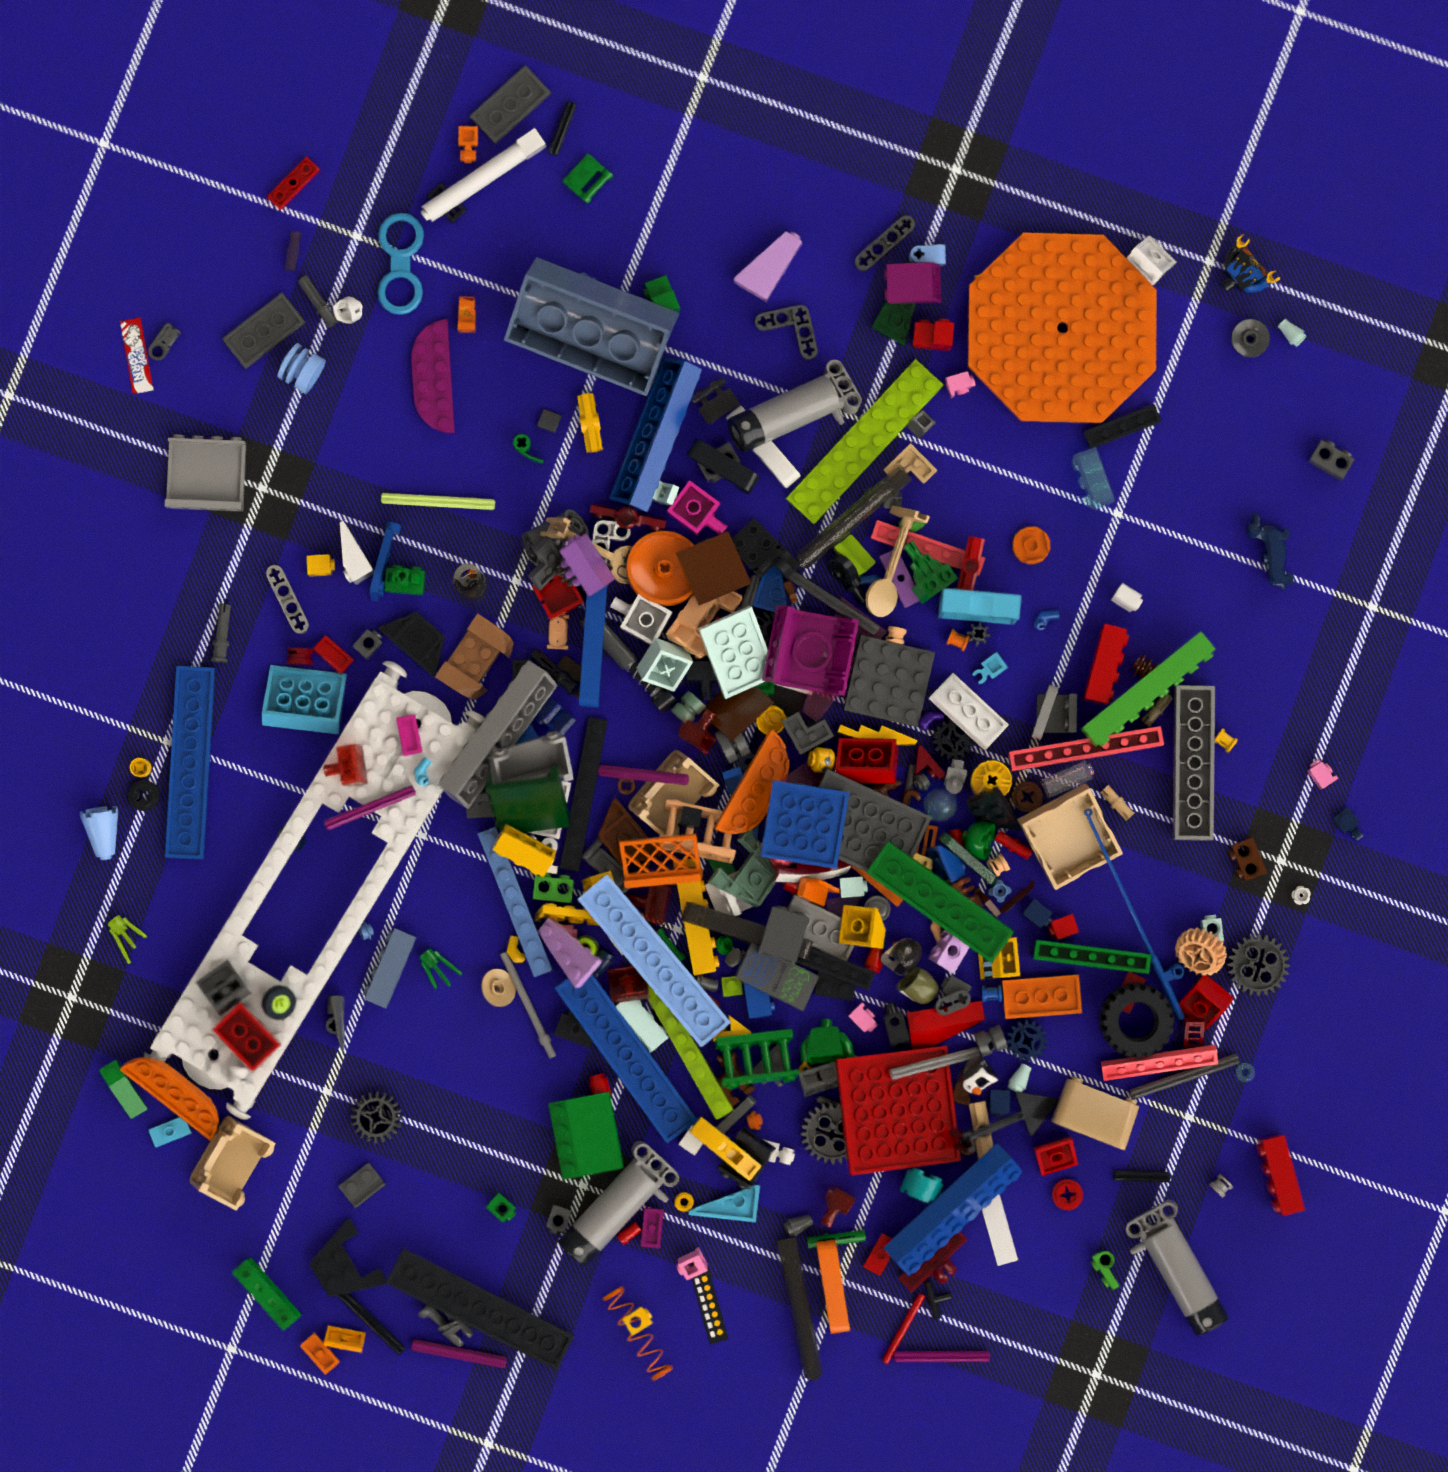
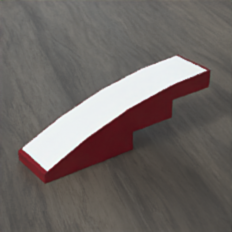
(794, 875)

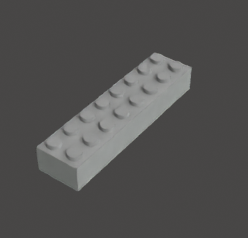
(499, 730)
(1193, 763)

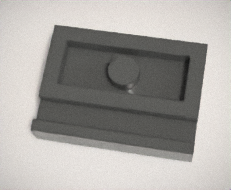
(362, 1185)

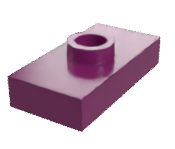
(652, 1228)

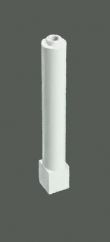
(523, 149)

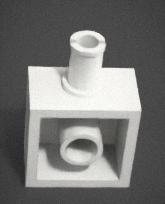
(642, 618)

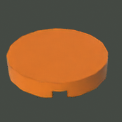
(1031, 545)

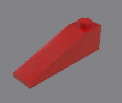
(931, 1028)

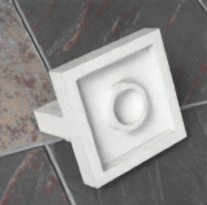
(1151, 260)
(725, 902)

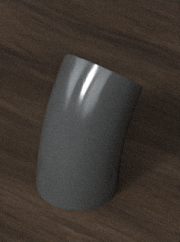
(532, 537)

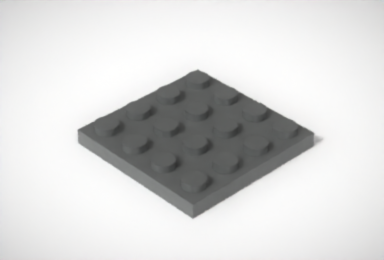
(889, 681)

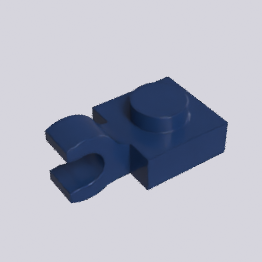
(1346, 822)

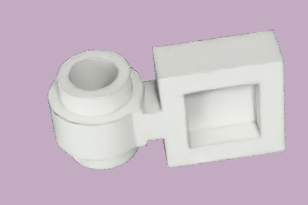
(786, 1154)

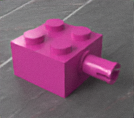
(696, 510)

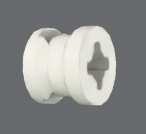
(238, 1075)

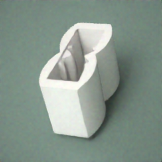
(1127, 598)

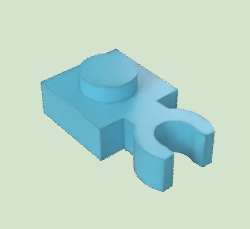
(992, 666)

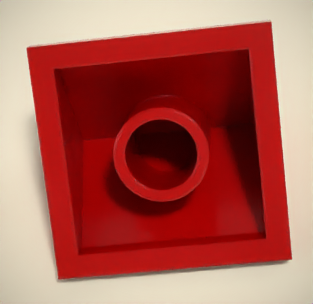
(1055, 1155)

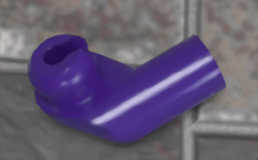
(927, 718)

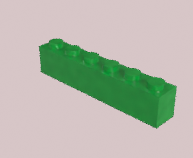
(1091, 957)

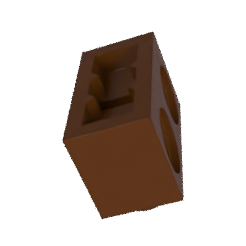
(1253, 857)

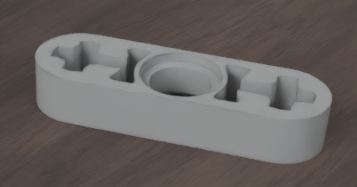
(1045, 712)

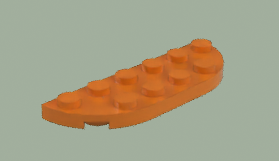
(752, 795)
(175, 1093)

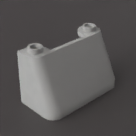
(531, 759)

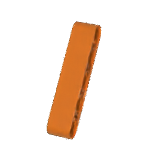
(833, 1286)

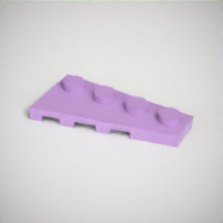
(572, 957)

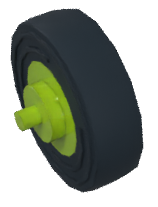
(278, 1002)

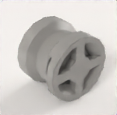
(1219, 1187)

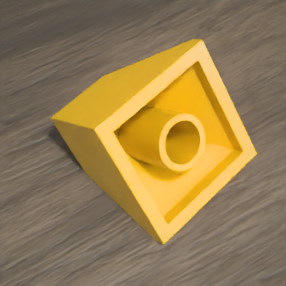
(862, 927)

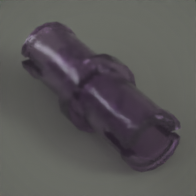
(292, 251)

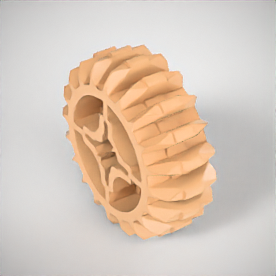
(1197, 940)

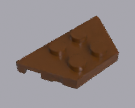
(621, 826)

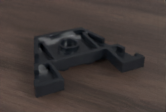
(336, 1270)

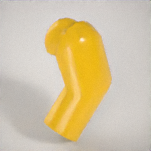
(513, 951)

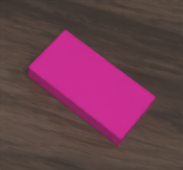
(409, 735)

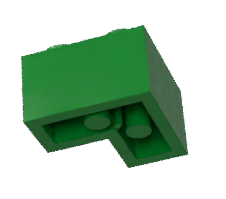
(661, 293)

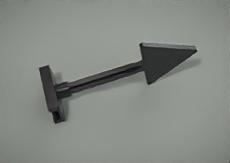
(1032, 1110)

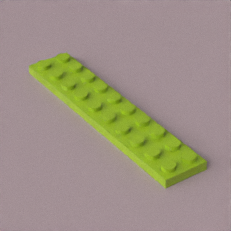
(864, 442)

